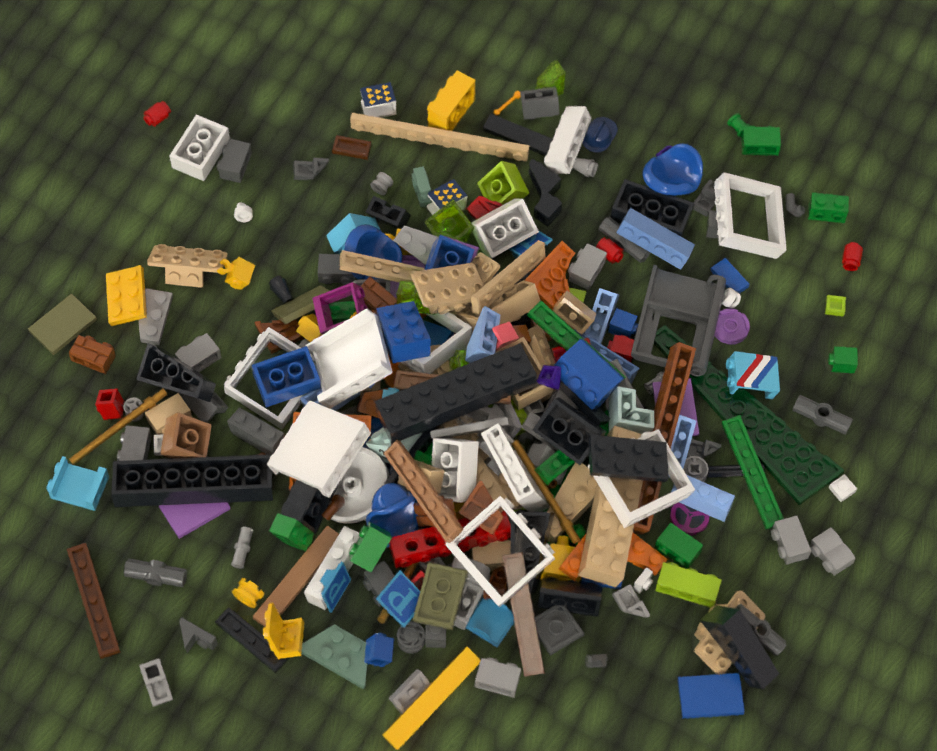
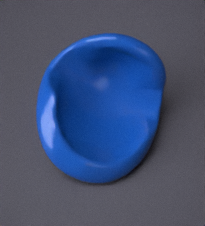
(674, 171)
(372, 242)
(393, 510)

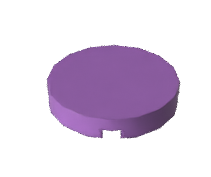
(732, 326)

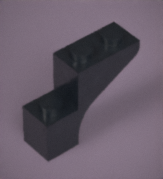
(546, 185)

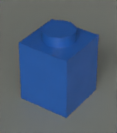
(623, 323)
(379, 650)

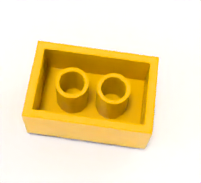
(451, 102)

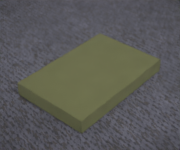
(298, 306)
(62, 324)
(440, 596)

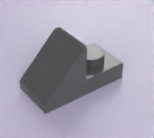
(192, 633)

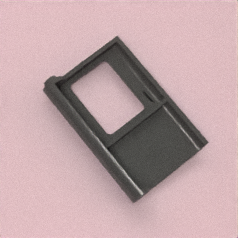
(682, 300)

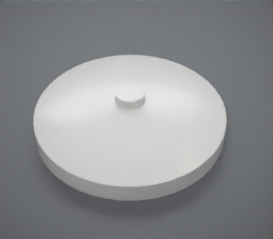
(359, 485)

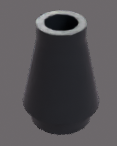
(281, 288)

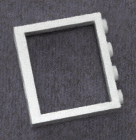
(774, 212)
(447, 349)
(243, 367)
(514, 470)
(677, 475)
(520, 521)

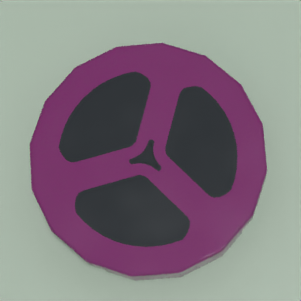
(688, 519)

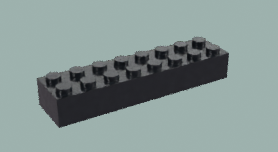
(456, 393)
(192, 481)

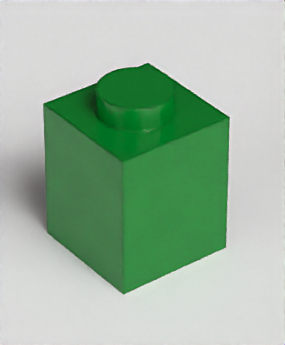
(843, 359)

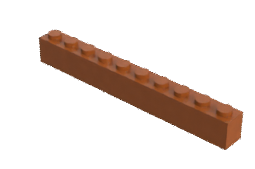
(666, 415)

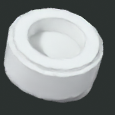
(243, 213)
(729, 297)

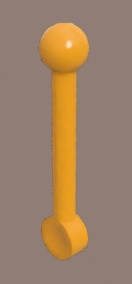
(516, 96)

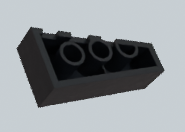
(169, 372)
(520, 542)
(740, 645)

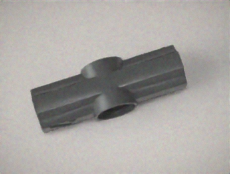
(609, 228)
(832, 419)
(155, 572)
(766, 636)

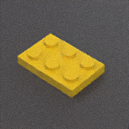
(126, 295)

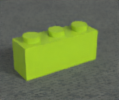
(688, 584)

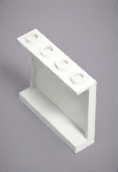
(350, 358)
(319, 447)

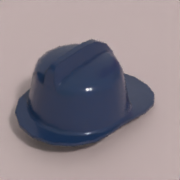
(600, 134)

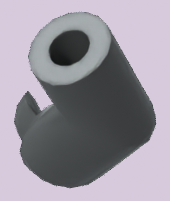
(792, 208)

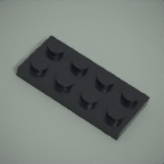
(628, 458)

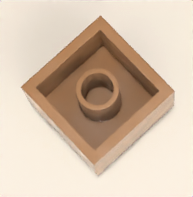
(185, 437)

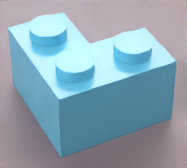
(339, 234)

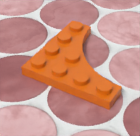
(551, 275)
(640, 555)

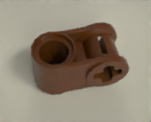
(498, 582)

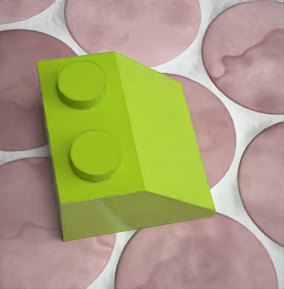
(503, 184)

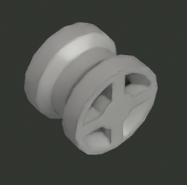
(381, 183)
(131, 404)

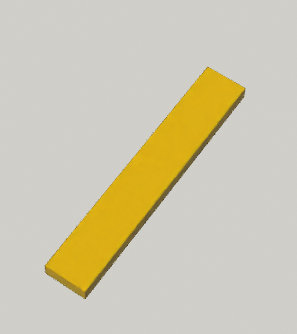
(431, 698)

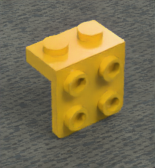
(283, 635)

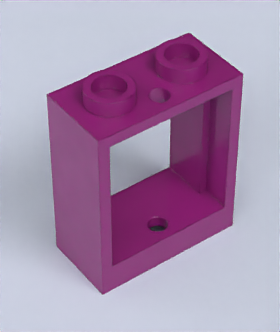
(322, 302)

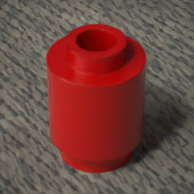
(157, 113)
(613, 251)
(852, 256)

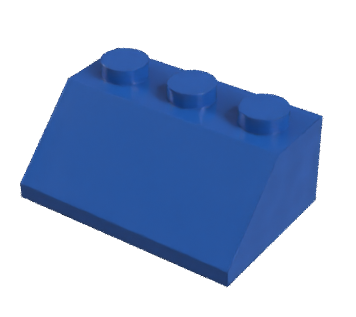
(588, 374)

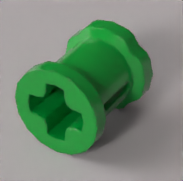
(737, 123)

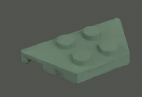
(339, 653)

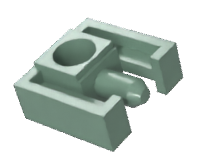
(421, 186)

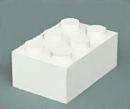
(199, 147)
(504, 228)
(459, 461)

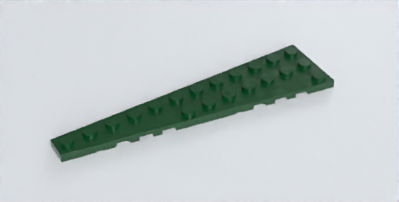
(781, 450)

